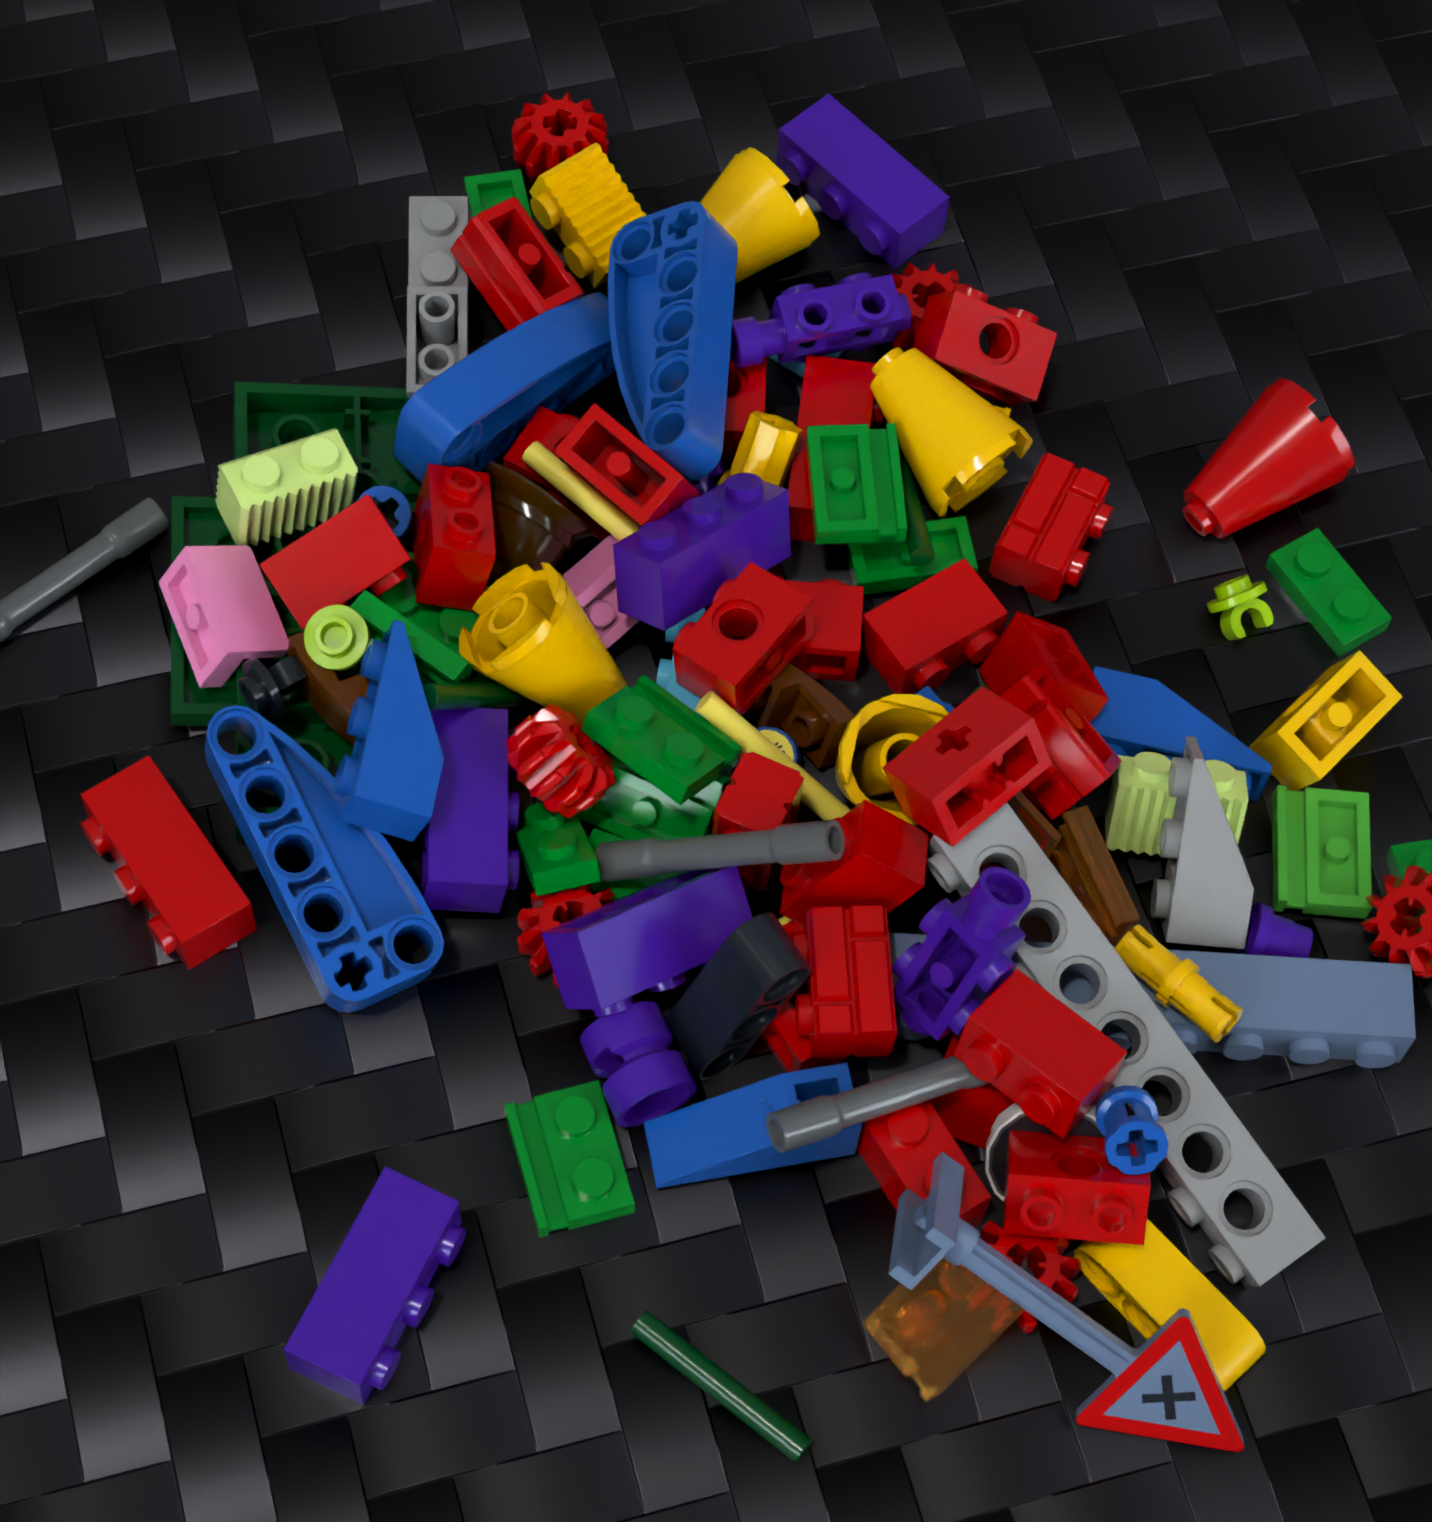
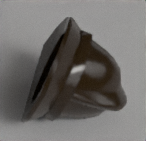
(529, 523)

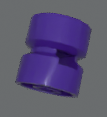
(639, 1068)

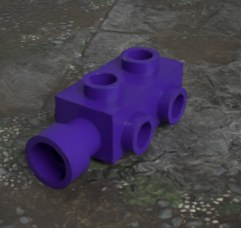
(826, 318)
(962, 955)

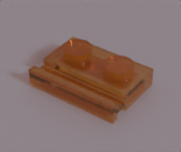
(1092, 874)
(940, 1325)

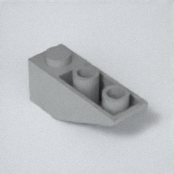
(1206, 879)

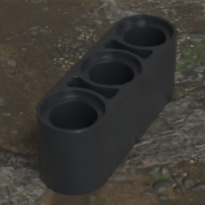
(737, 995)

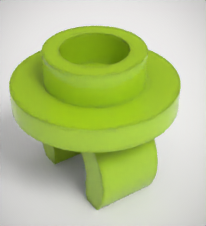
(1235, 598)
(336, 637)

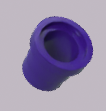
(1275, 935)

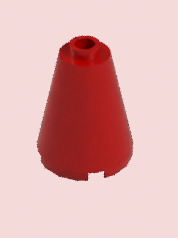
(1267, 463)

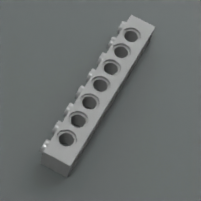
(1280, 1224)

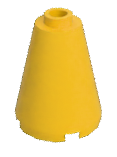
(759, 212)
(944, 429)
(540, 642)
(877, 737)

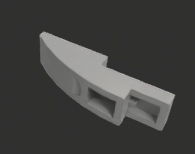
(435, 289)

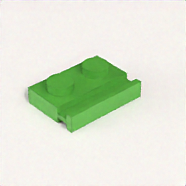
(1321, 851)

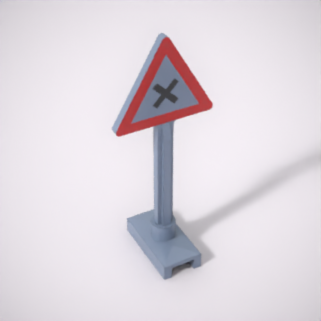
(1154, 1391)

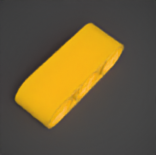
(1155, 1282)

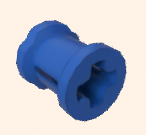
(403, 513)
(1137, 1129)

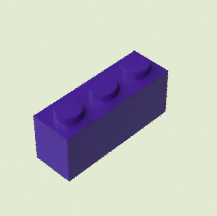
(861, 181)
(685, 556)
(467, 837)
(645, 939)
(376, 1287)

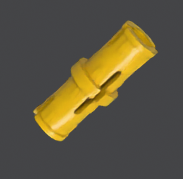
(1178, 983)

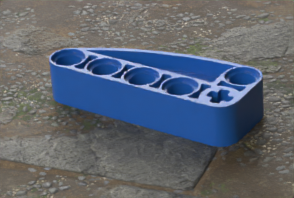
(673, 331)
(491, 395)
(348, 871)

